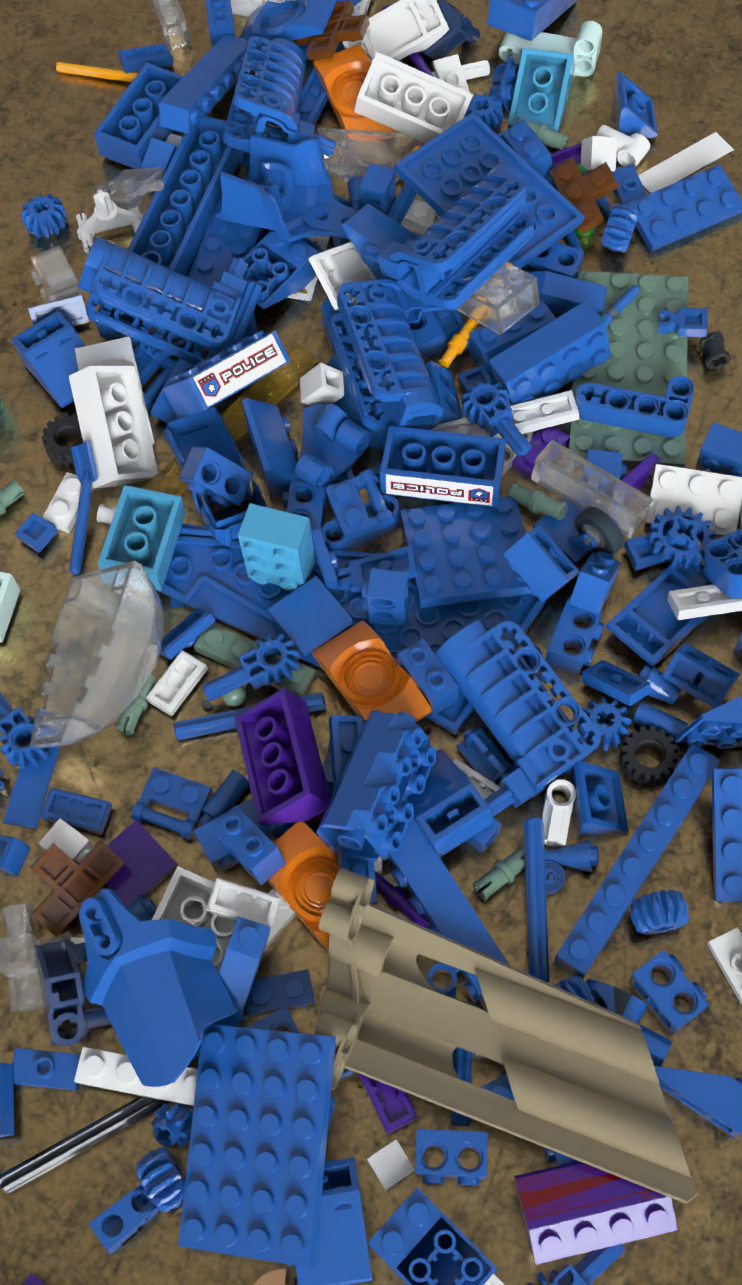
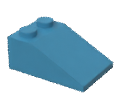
(542, 87)

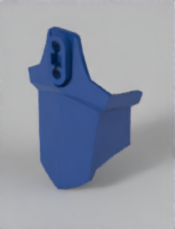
(284, 192)
(152, 984)

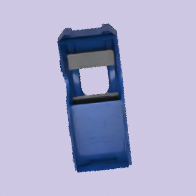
(209, 431)

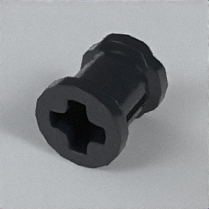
(715, 351)

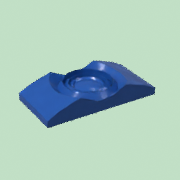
(289, 19)
(649, 621)

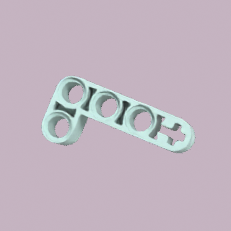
(584, 47)

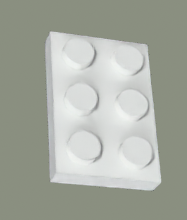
(705, 492)

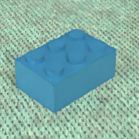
(144, 532)
(277, 547)

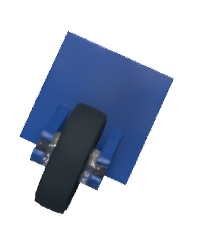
(583, 531)

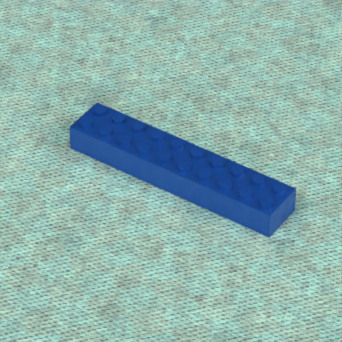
(184, 207)

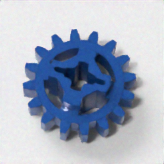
(681, 536)

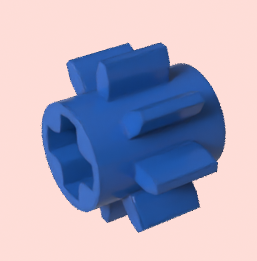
(172, 1125)

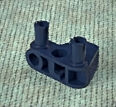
(459, 31)
(65, 999)

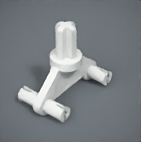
(105, 217)

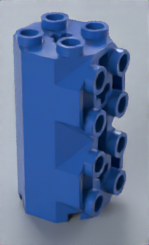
(371, 798)

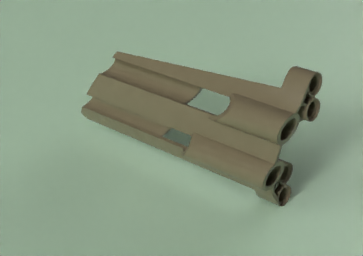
(572, 1066)

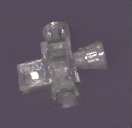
(19, 958)

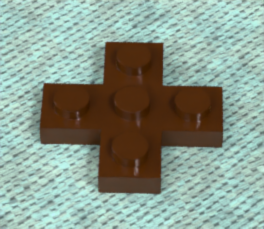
(340, 28)
(584, 190)
(71, 882)

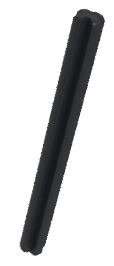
(78, 1142)

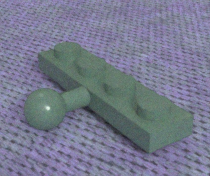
(227, 647)

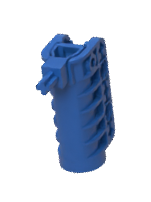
(270, 97)
(462, 242)
(161, 300)
(384, 355)
(518, 708)

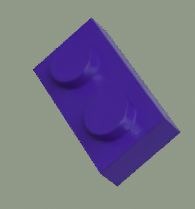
(526, 463)

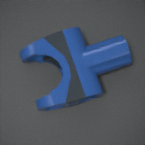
(633, 1009)

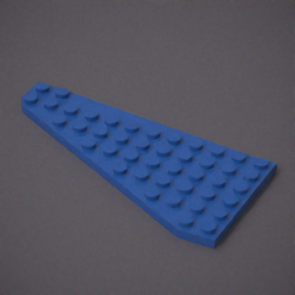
(216, 580)

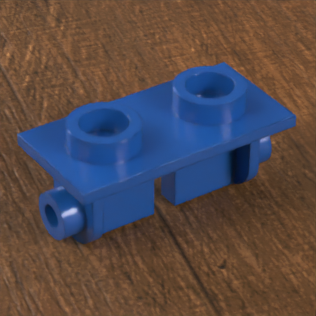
(504, 82)
(484, 756)

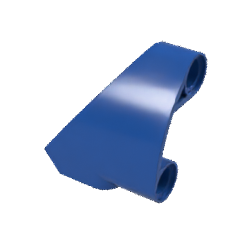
(328, 444)

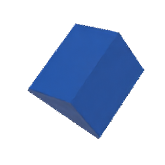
(633, 108)
(598, 801)

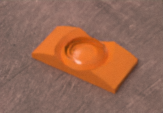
(342, 82)
(369, 674)
(306, 877)

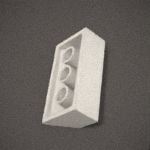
(410, 99)
(114, 423)

